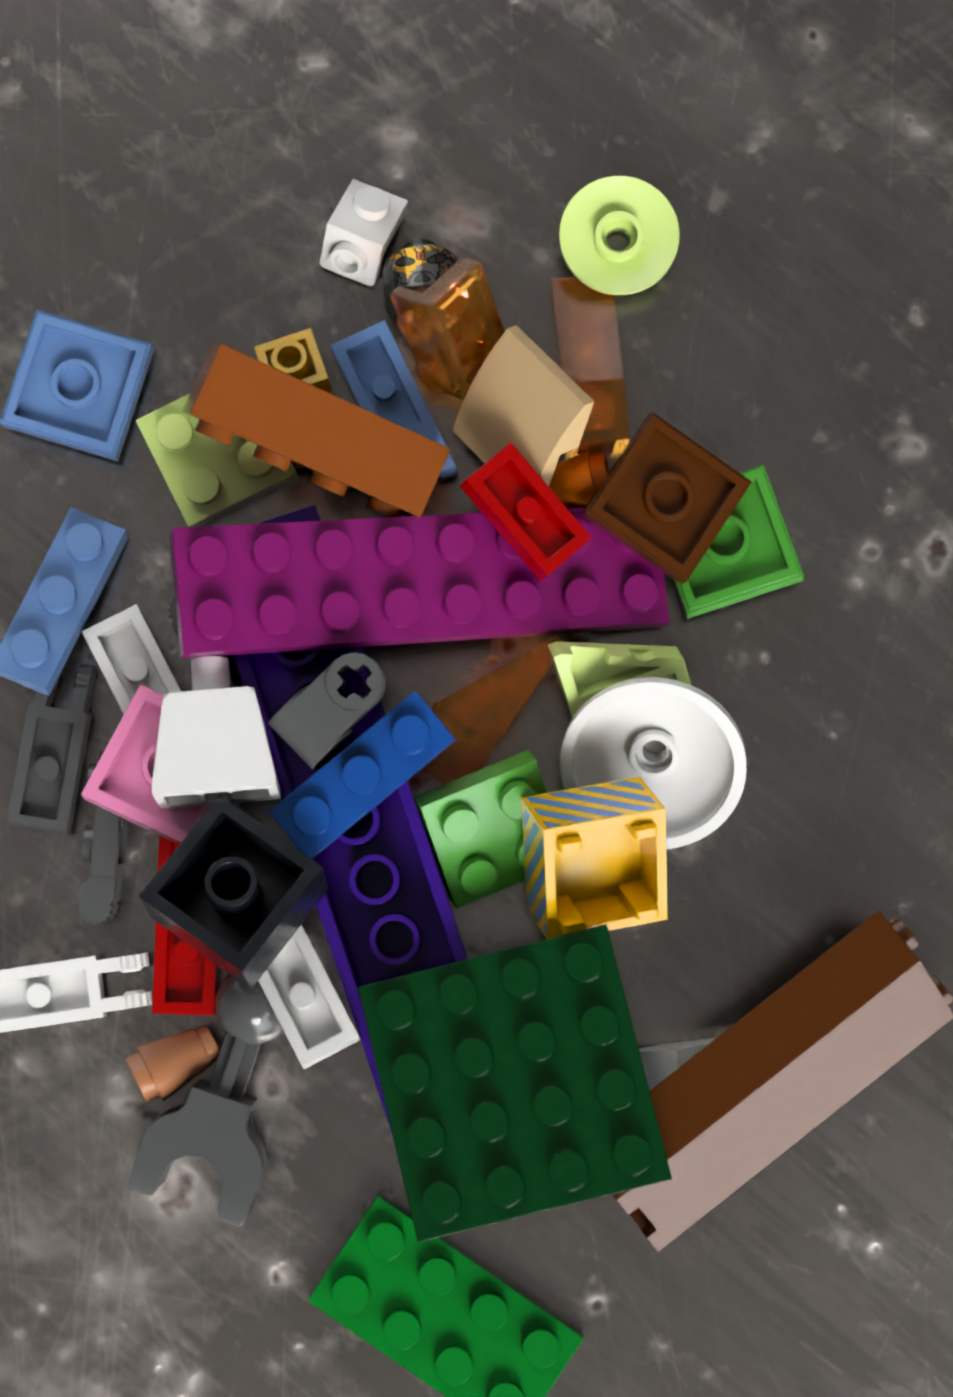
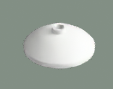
(695, 775)

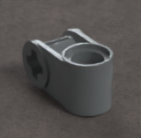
(320, 714)

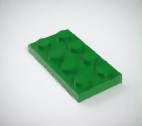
(442, 1311)

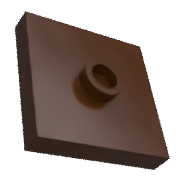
(666, 498)

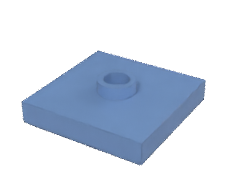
(77, 385)

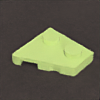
(591, 667)

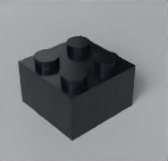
(235, 891)

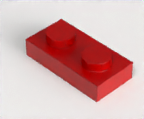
(525, 511)

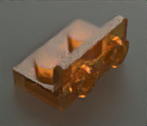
(450, 327)

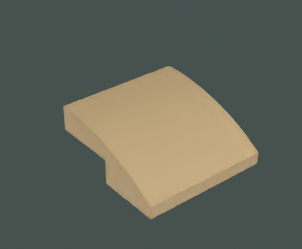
(523, 401)

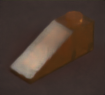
(592, 358)
(485, 712)

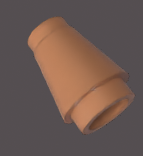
(172, 1062)

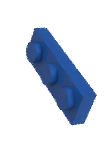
(362, 776)

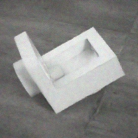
(361, 232)

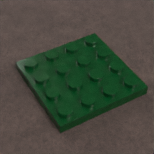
(513, 1083)

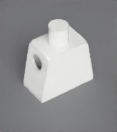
(212, 743)

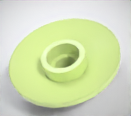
(622, 207)

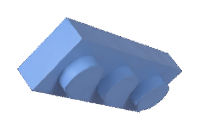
(60, 600)

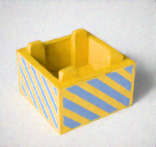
(595, 857)

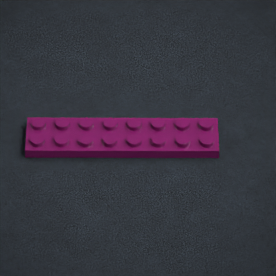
(395, 585)

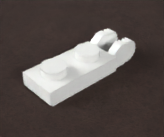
(65, 991)

